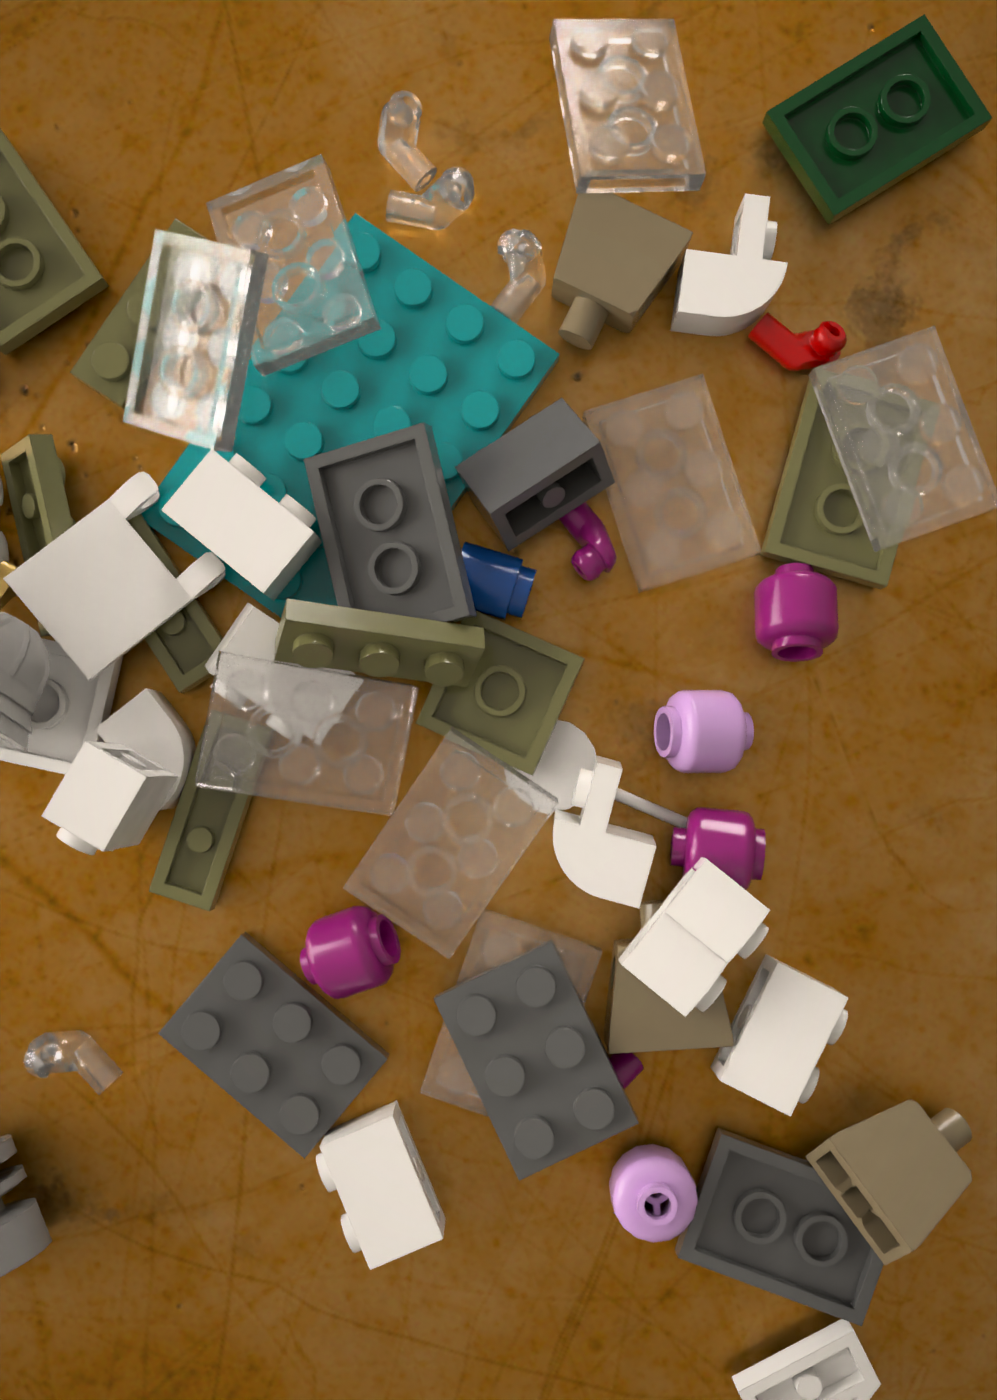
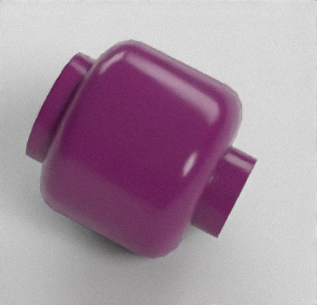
(796, 613)
(724, 839)
(350, 952)

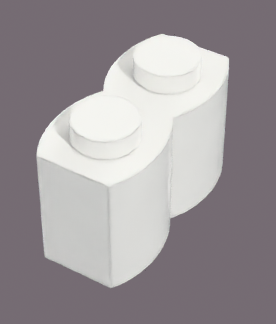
(696, 937)

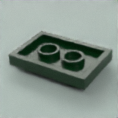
(876, 119)

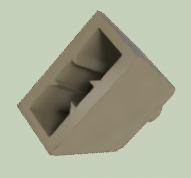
(613, 265)
(645, 1022)
(896, 1174)

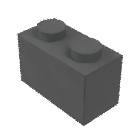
(536, 473)

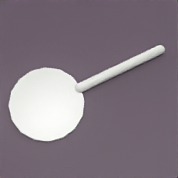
(560, 766)

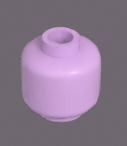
(703, 731)
(632, 1190)

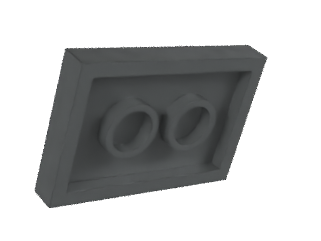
(391, 527)
(274, 1044)
(536, 1059)
(778, 1229)

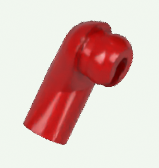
(802, 349)

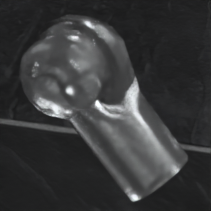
(399, 138)
(437, 205)
(526, 269)
(70, 1053)

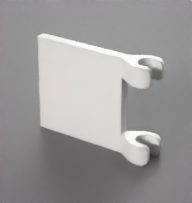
(104, 586)

